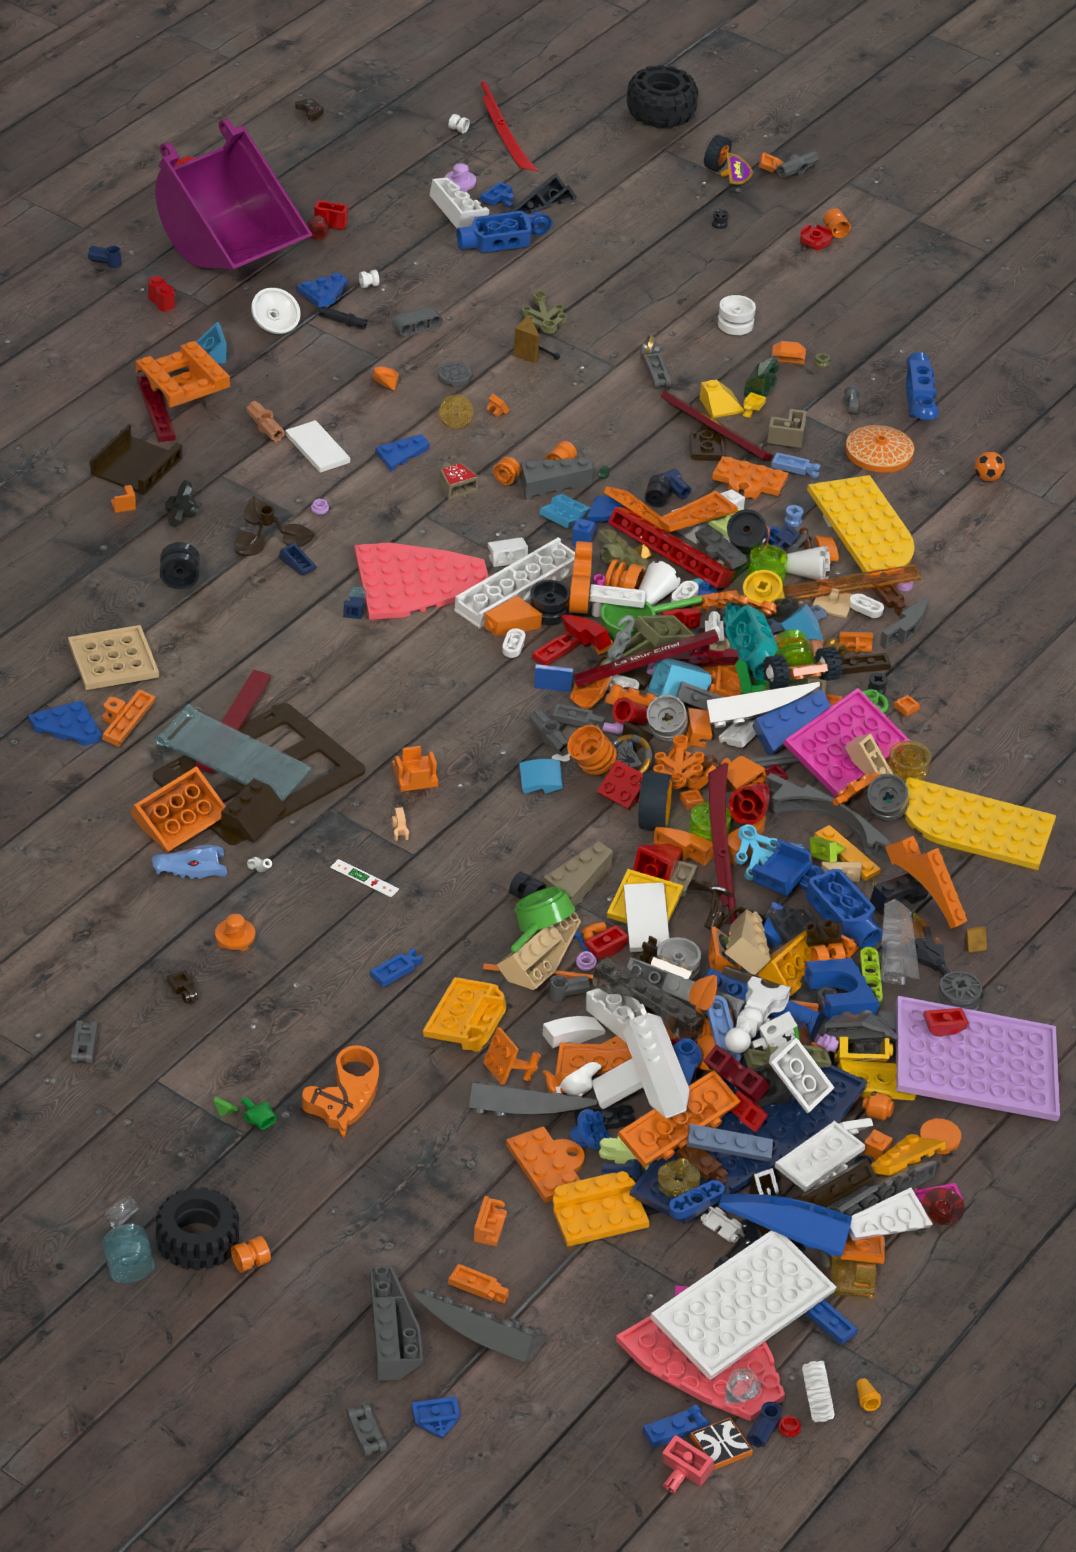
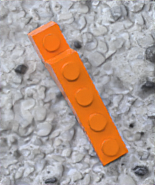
(931, 873)

